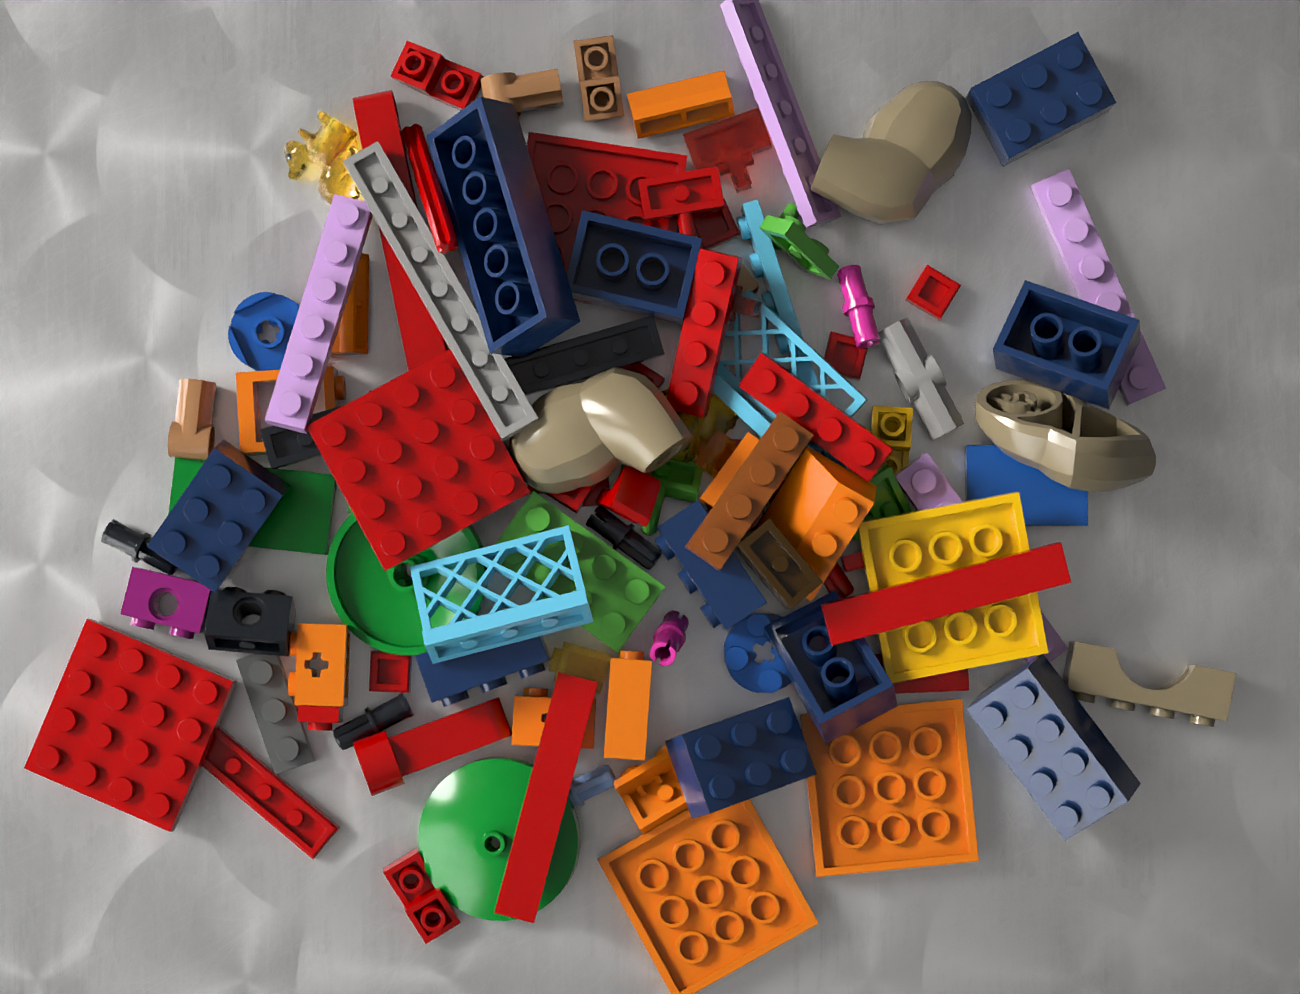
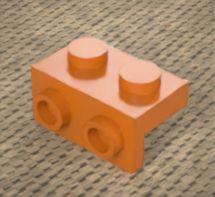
(651, 791)

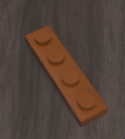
(749, 491)

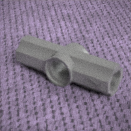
(920, 378)

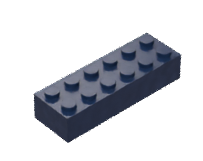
(502, 228)

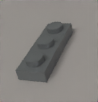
(275, 711)

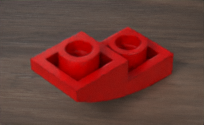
(436, 76)
(421, 900)

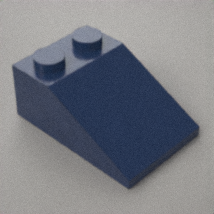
(836, 683)

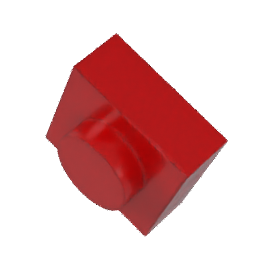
(320, 717)

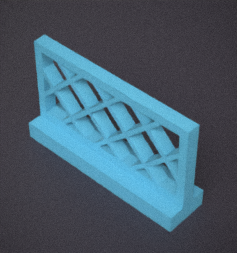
(749, 408)
(506, 625)

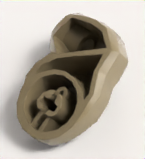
(902, 157)
(595, 428)
(1064, 436)

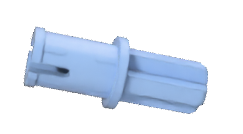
(591, 784)

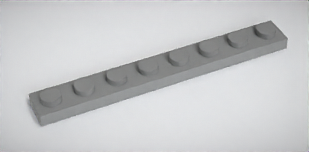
(439, 290)

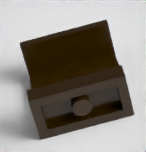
(778, 565)

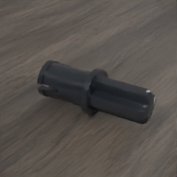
(624, 537)
(135, 545)
(373, 721)

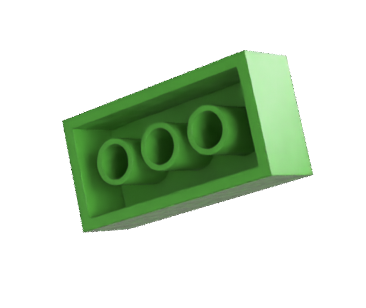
(614, 585)

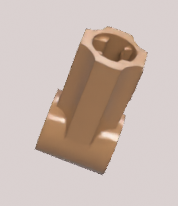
(524, 91)
(192, 431)

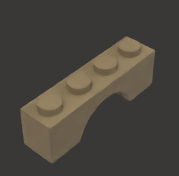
(1198, 690)

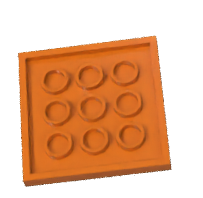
(892, 792)
(707, 894)

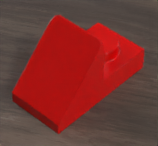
(631, 496)

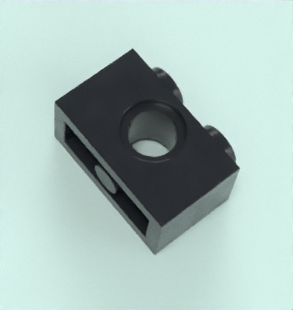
(267, 636)

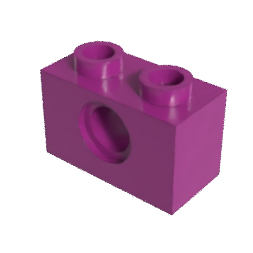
(143, 600)

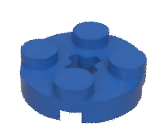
(247, 325)
(740, 657)

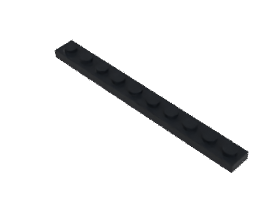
(536, 372)

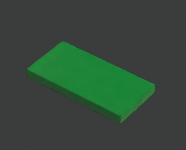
(299, 520)

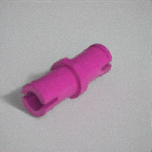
(858, 306)
(669, 638)

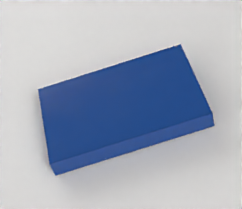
(1042, 499)

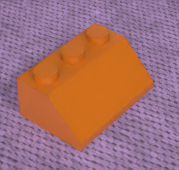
(820, 510)

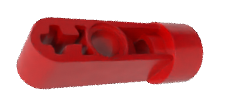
(391, 758)

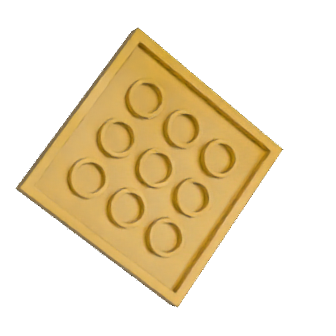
(942, 540)

